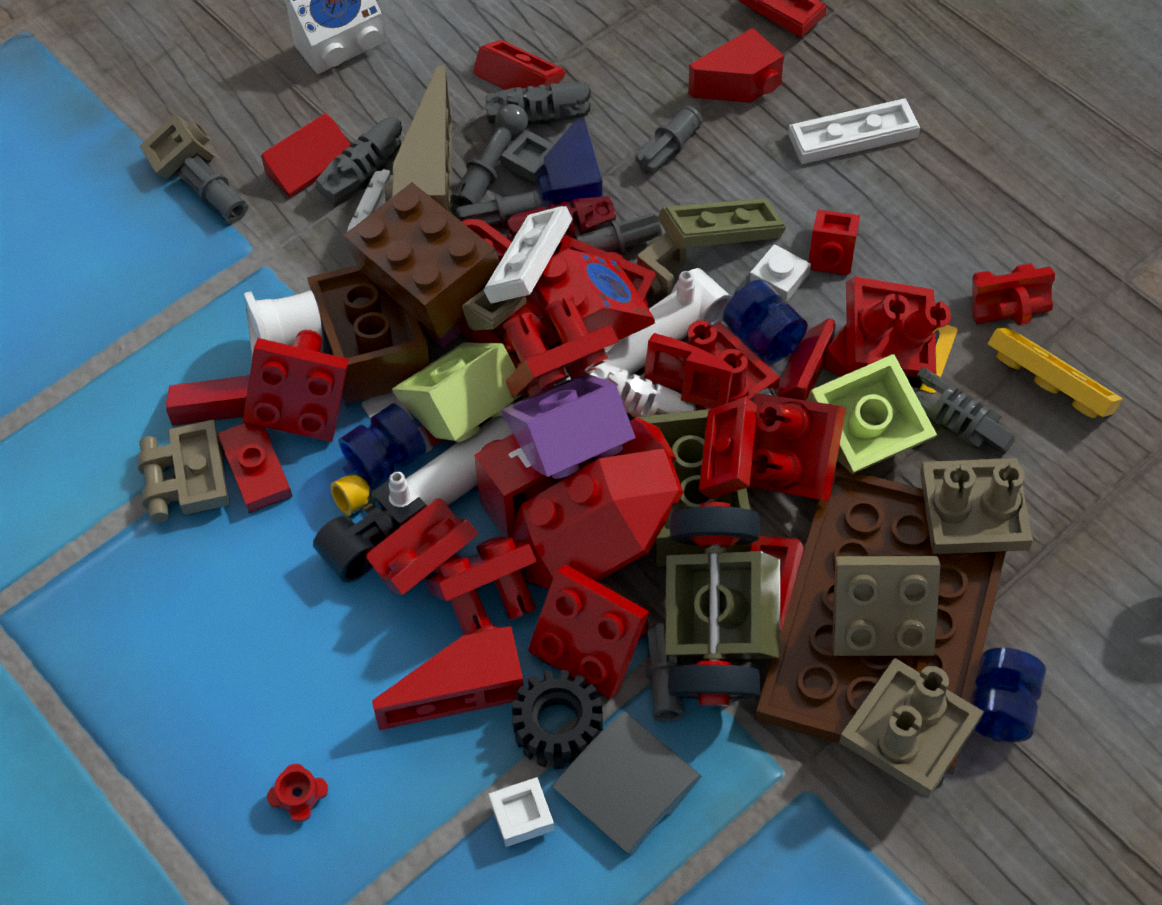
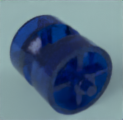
(766, 322)
(378, 448)
(1008, 693)

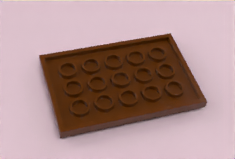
(870, 517)

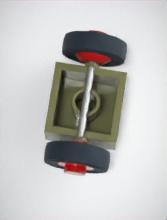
(719, 604)

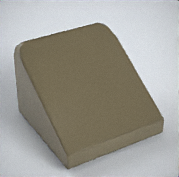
(485, 315)

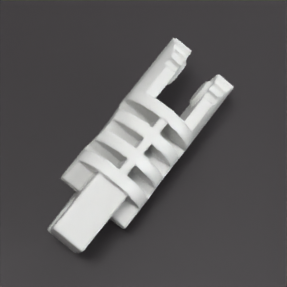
(642, 396)

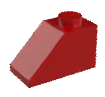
(737, 70)

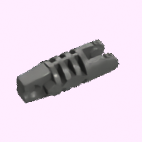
(543, 102)
(360, 160)
(964, 415)

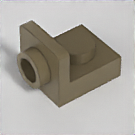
(174, 143)

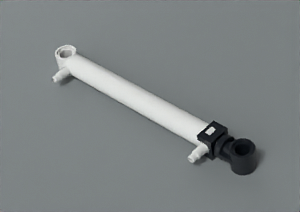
(454, 471)

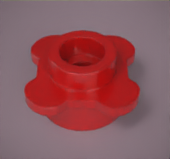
(294, 778)

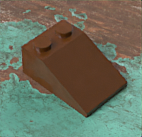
(370, 331)

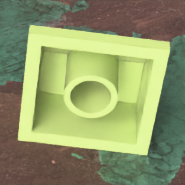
(460, 390)
(880, 413)

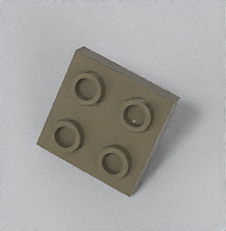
(976, 506)
(885, 605)
(912, 726)

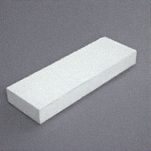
(853, 131)
(528, 254)

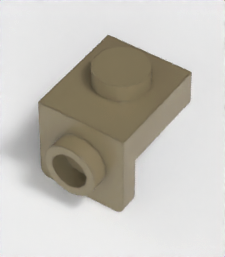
(664, 259)

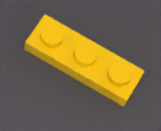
(1054, 373)

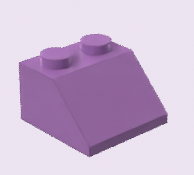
(570, 424)

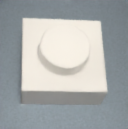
(781, 271)
(521, 812)

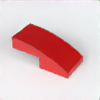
(684, 367)

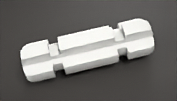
(372, 198)

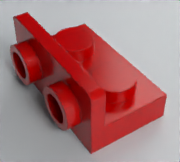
(419, 546)

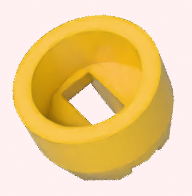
(350, 493)

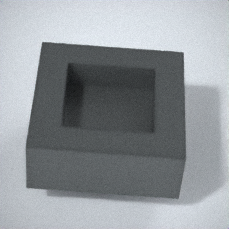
(527, 156)

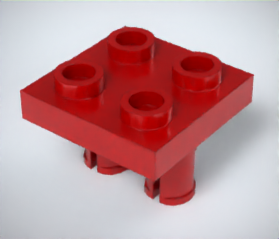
(892, 320)
(543, 368)
(749, 371)
(295, 387)
(796, 446)
(496, 561)
(588, 630)

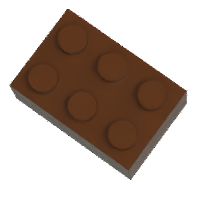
(422, 257)

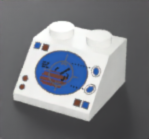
(334, 30)

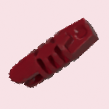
(586, 215)

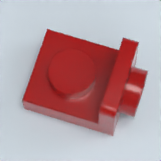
(833, 242)

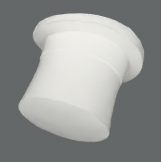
(282, 318)

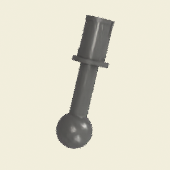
(510, 123)

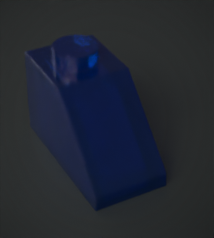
(571, 168)

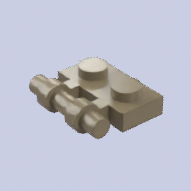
(197, 468)

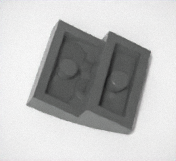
(627, 782)

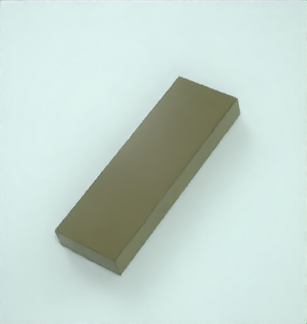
(721, 222)

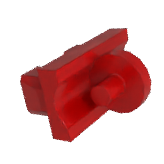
(1012, 295)

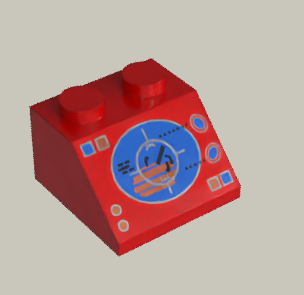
(599, 292)

